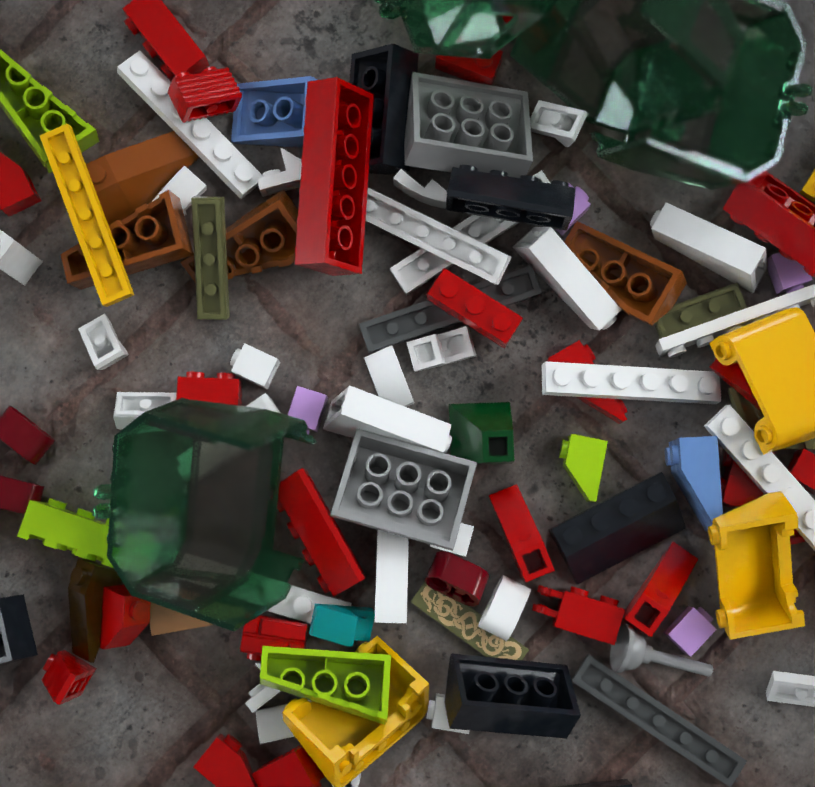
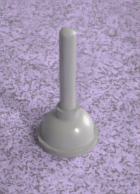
(632, 651)

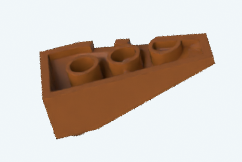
(138, 173)
(259, 238)
(631, 278)

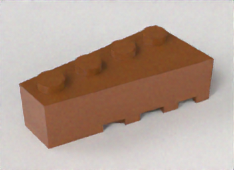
(143, 239)

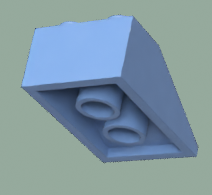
(271, 113)
(697, 472)

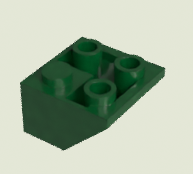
(482, 432)

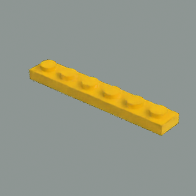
(86, 215)

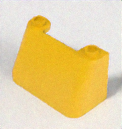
(780, 371)
(756, 567)
(347, 743)

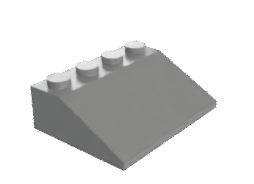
(467, 125)
(404, 489)

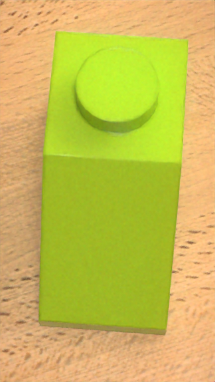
(584, 463)

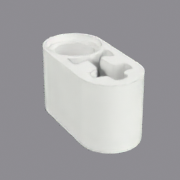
(504, 608)

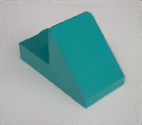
(342, 623)

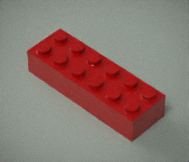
(334, 177)

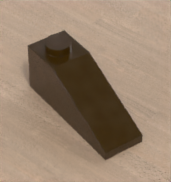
(85, 605)

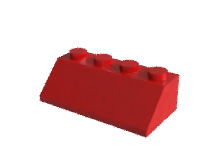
(777, 217)
(319, 533)

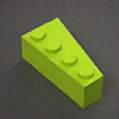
(37, 111)

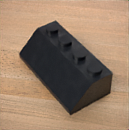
(387, 75)
(510, 197)
(618, 527)
(510, 696)

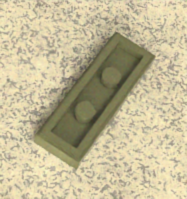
(701, 310)

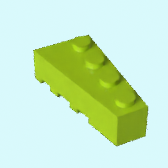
(66, 529)
(332, 678)

